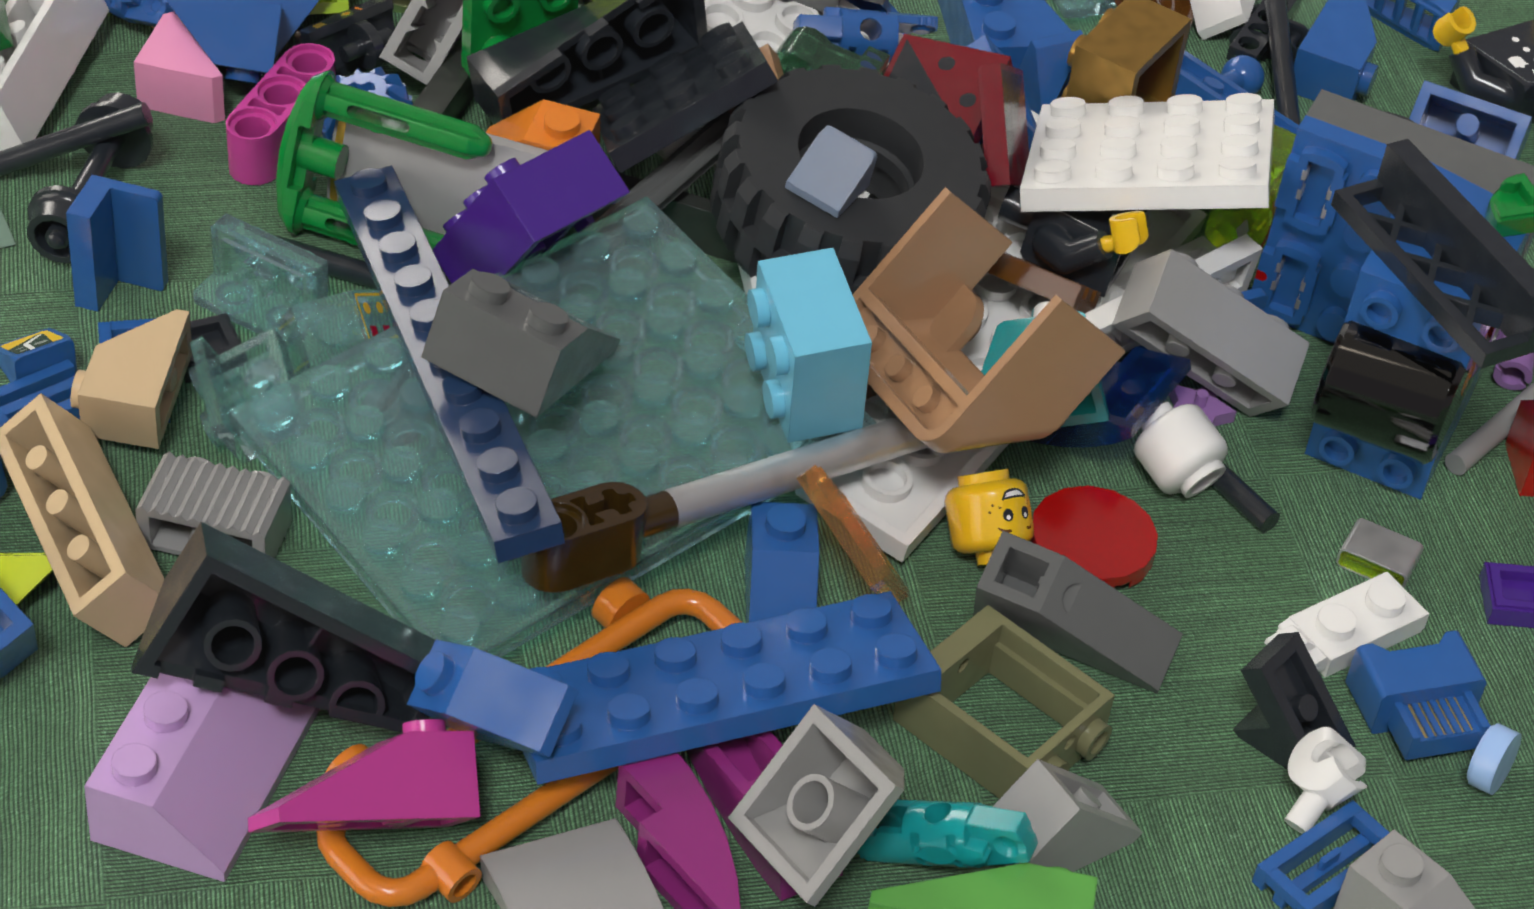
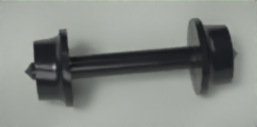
(48, 206)

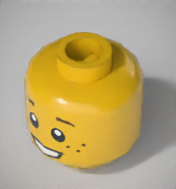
(984, 508)

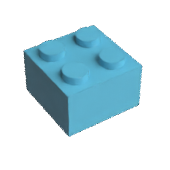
(808, 345)

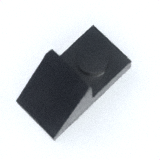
(1288, 699)

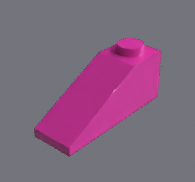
(396, 784)

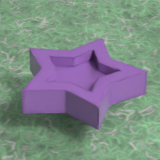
(1215, 410)

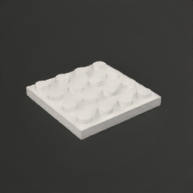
(1150, 154)

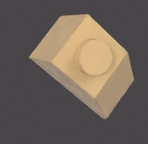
(135, 381)

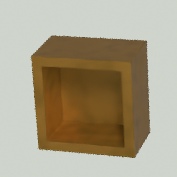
(1129, 54)

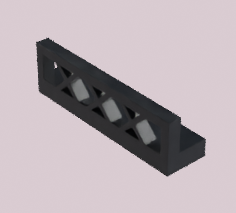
(1462, 249)

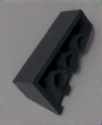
(583, 53)
(277, 633)

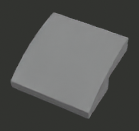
(571, 871)

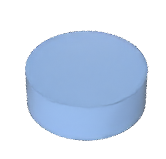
(1493, 758)

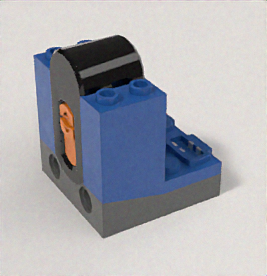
(1393, 370)

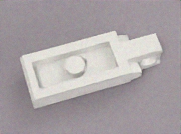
(1365, 614)

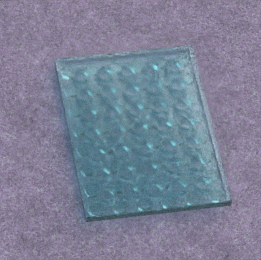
(651, 416)

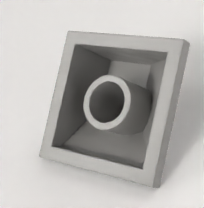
(819, 801)

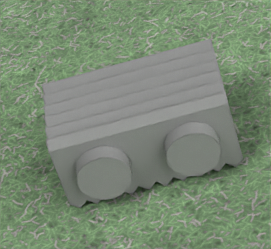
(236, 502)

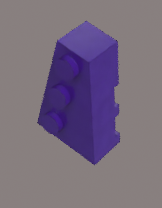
(529, 208)

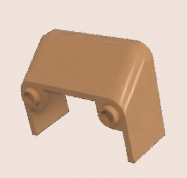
(925, 312)

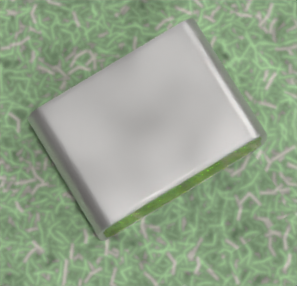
(1377, 550)

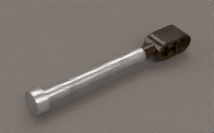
(611, 519)

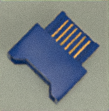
(1421, 695)

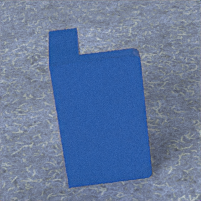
(115, 237)

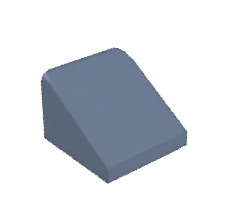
(833, 171)

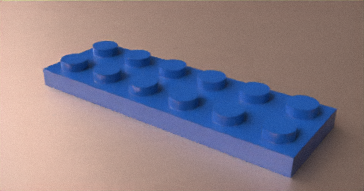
(735, 683)

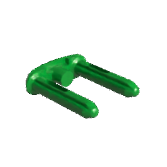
(307, 153)

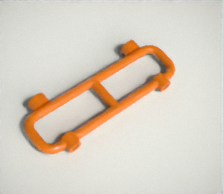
(451, 867)

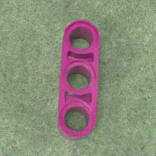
(260, 119)

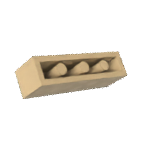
(81, 519)

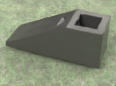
(1076, 612)

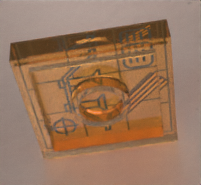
(852, 533)

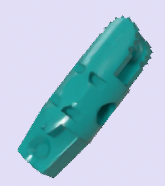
(950, 835)

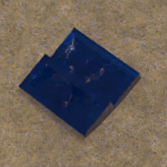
(1132, 395)

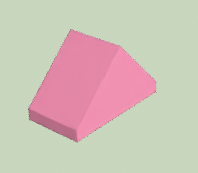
(178, 75)

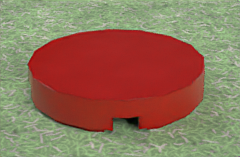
(1098, 532)

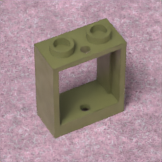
(1032, 670)

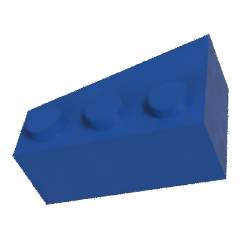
(1005, 22)

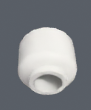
(1181, 449)

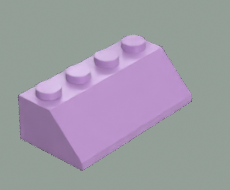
(191, 773)

